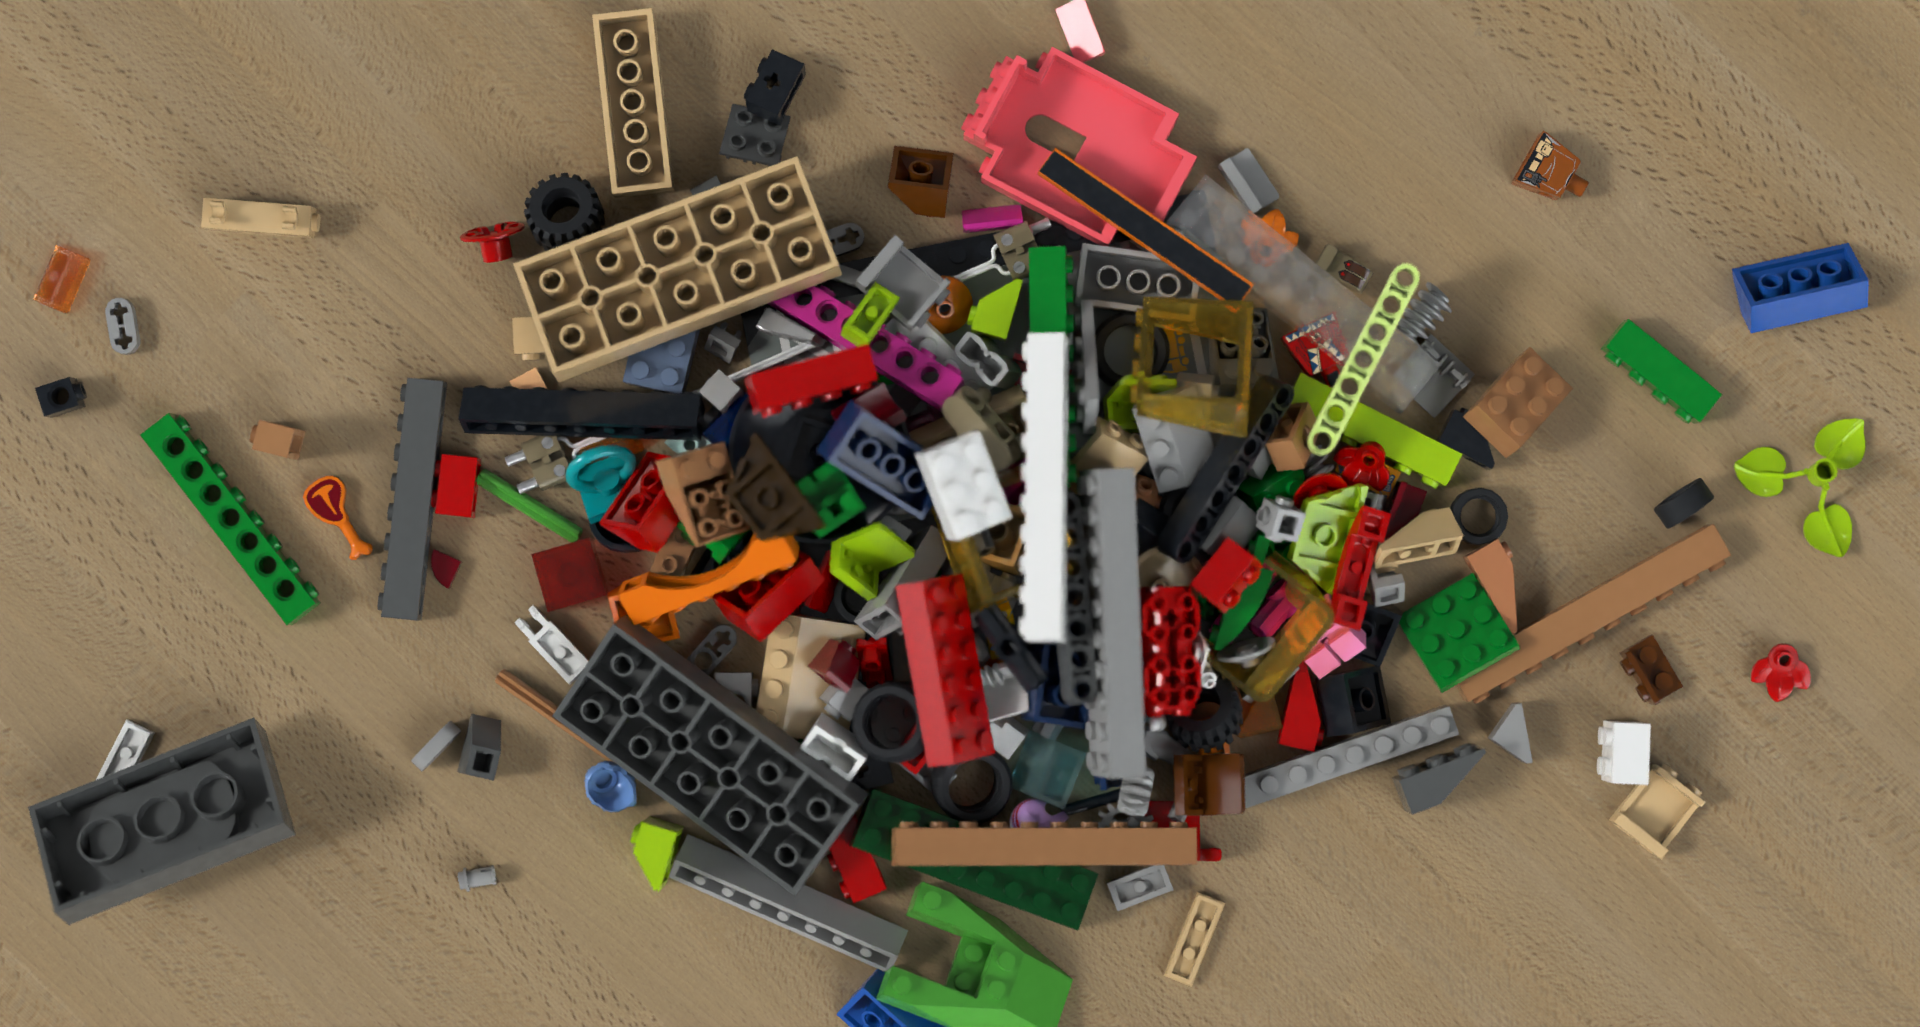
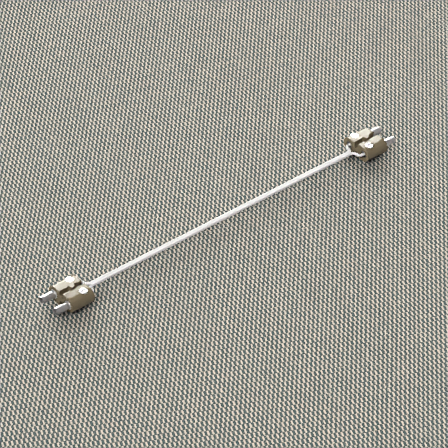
(548, 455)

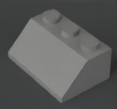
(1174, 449)

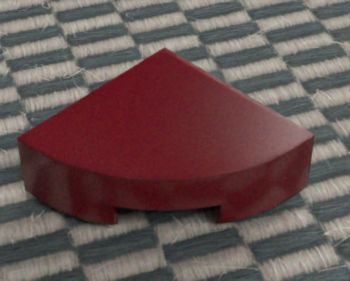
(444, 567)

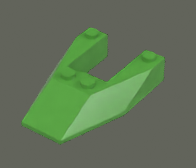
(993, 976)

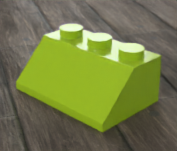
(656, 848)

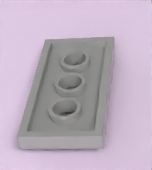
(1085, 367)

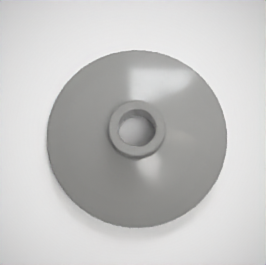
(1246, 651)

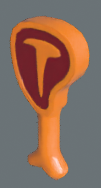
(327, 502)

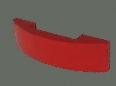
(1355, 566)

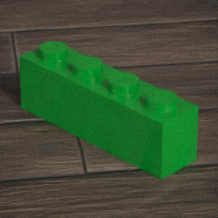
(1661, 372)

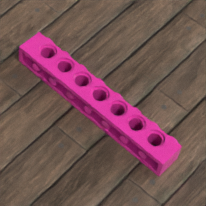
(884, 362)

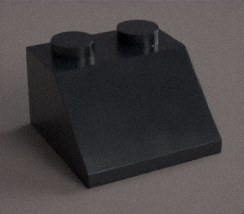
(1353, 701)

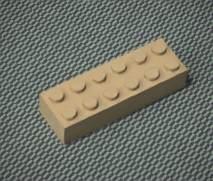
(633, 102)

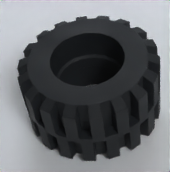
(557, 194)
(1218, 728)

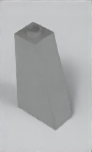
(882, 613)

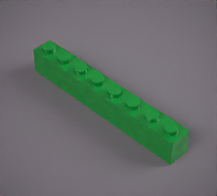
(1050, 314)

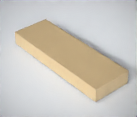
(1194, 939)

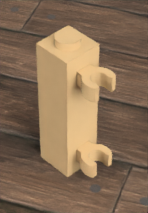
(260, 218)

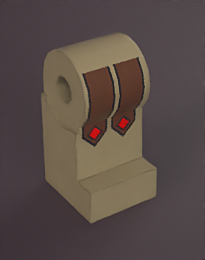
(1344, 269)

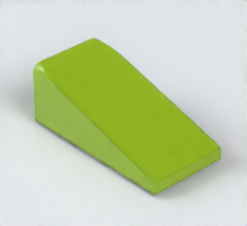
(869, 315)

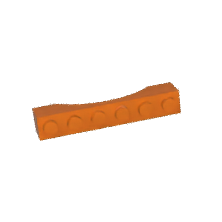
(656, 594)

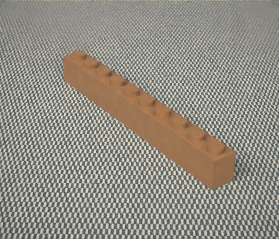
(1602, 608)
(1044, 846)

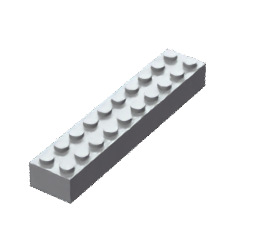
(1113, 586)

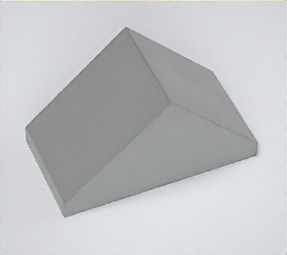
(1512, 733)

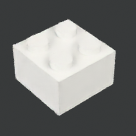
(1624, 752)

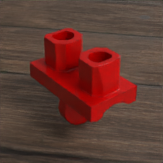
(875, 661)

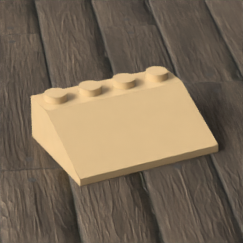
(788, 686)

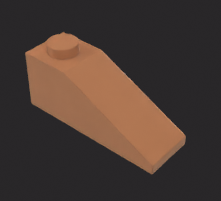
(1496, 575)

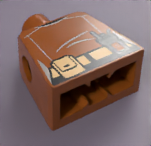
(1550, 169)

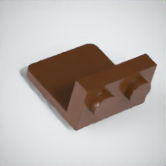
(1209, 784)

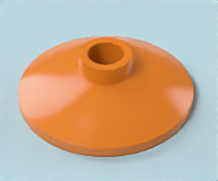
(960, 305)

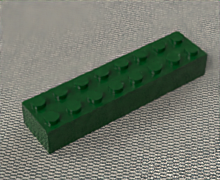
(1044, 891)

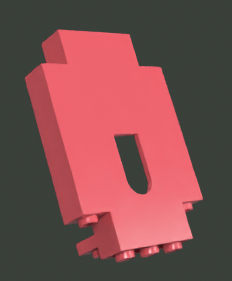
(1122, 142)

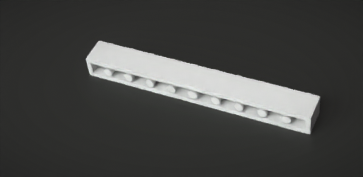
(1045, 488)

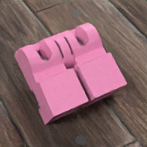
(1335, 645)

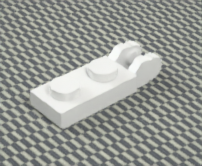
(554, 646)

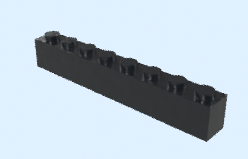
(582, 413)

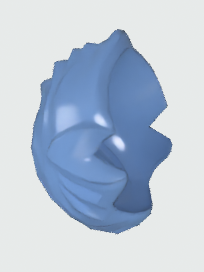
(610, 787)

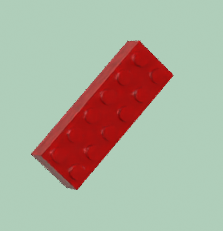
(945, 670)

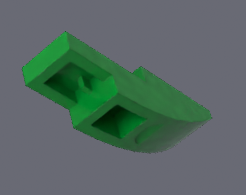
(1239, 616)

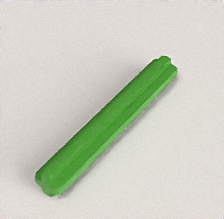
(529, 506)

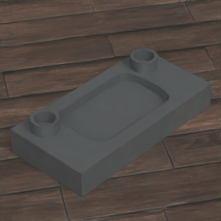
(161, 821)

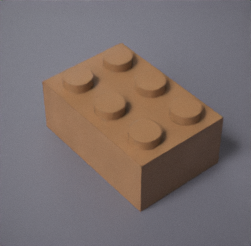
(1518, 402)

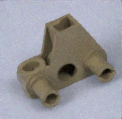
(970, 411)

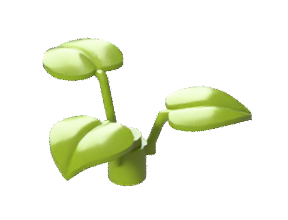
(1844, 448)

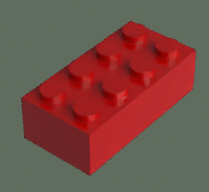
(811, 379)

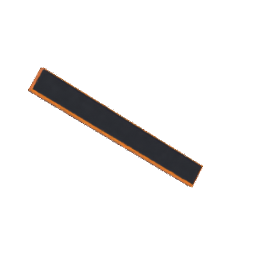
(1144, 228)

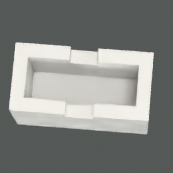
(834, 746)

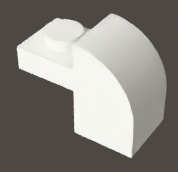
(1007, 735)

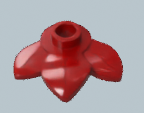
(1361, 468)
(1781, 676)

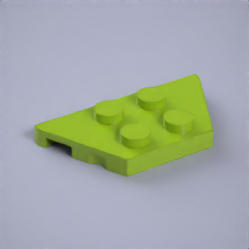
(1325, 532)

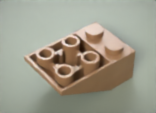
(697, 490)

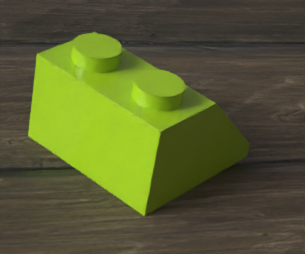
(995, 312)

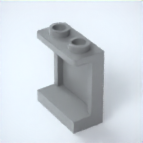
(909, 279)

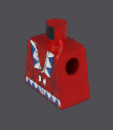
(1310, 357)

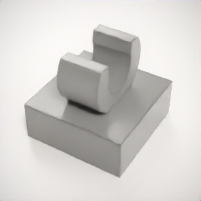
(722, 343)

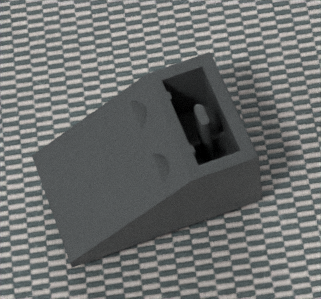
(1224, 357)
(1432, 783)

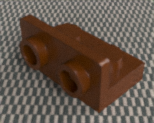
(1650, 669)

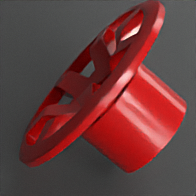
(495, 244)

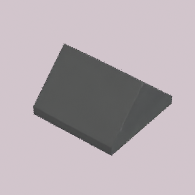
(1235, 522)

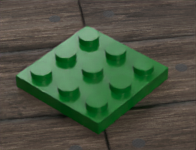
(1457, 633)

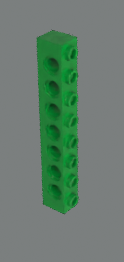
(160, 440)

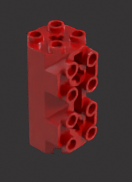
(1167, 634)

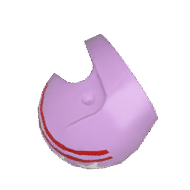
(1034, 811)

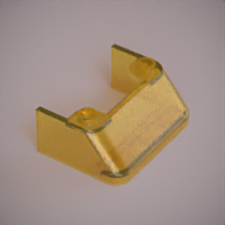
(1293, 640)

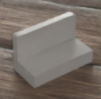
(1248, 181)

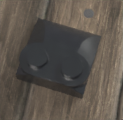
(1380, 627)

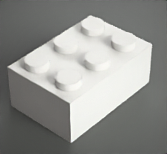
(963, 485)

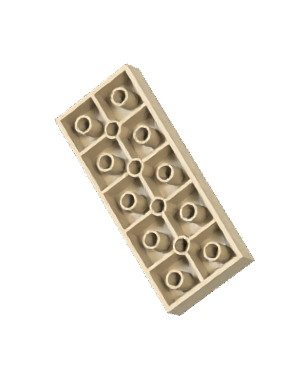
(677, 269)

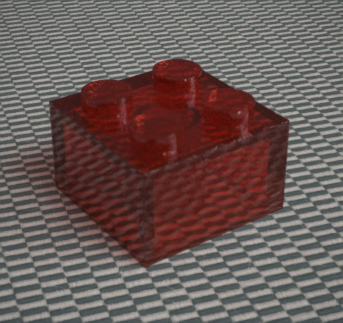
(570, 574)

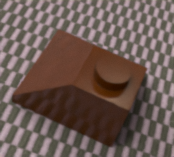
(921, 179)

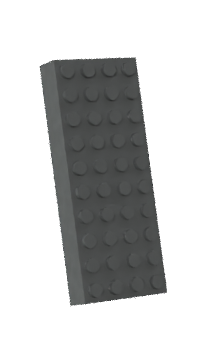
(709, 754)

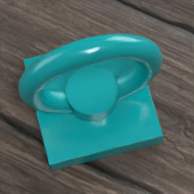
(602, 480)

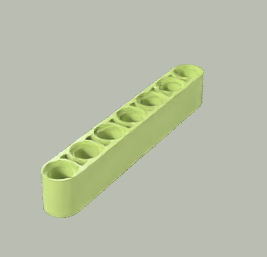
(1373, 348)

